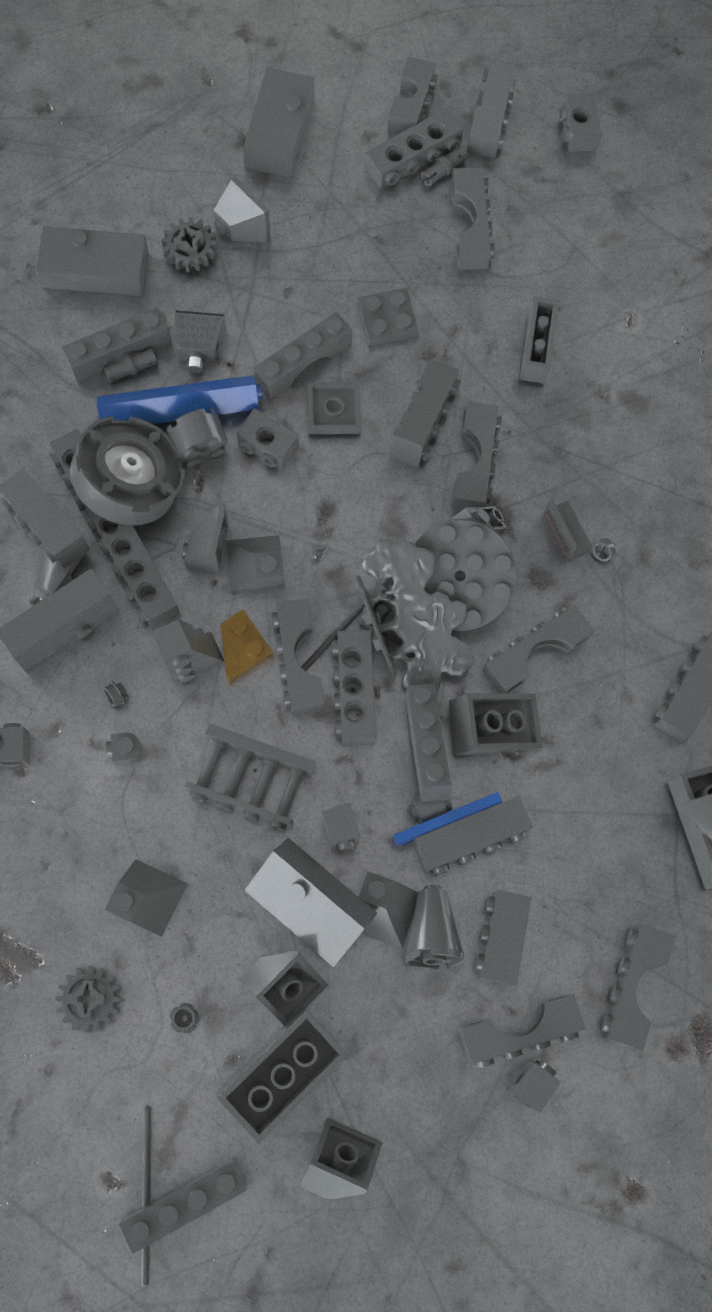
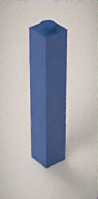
(172, 402)

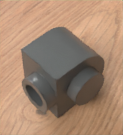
(124, 748)

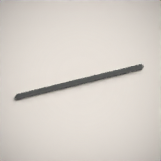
(333, 636)
(146, 1188)

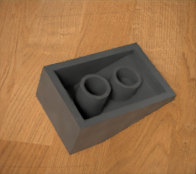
(494, 723)

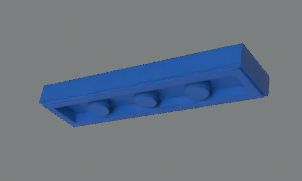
(408, 835)

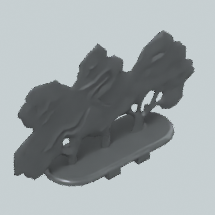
(420, 619)

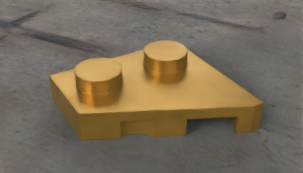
(242, 646)

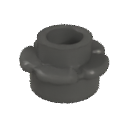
(115, 693)
(176, 1017)

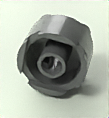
(198, 436)

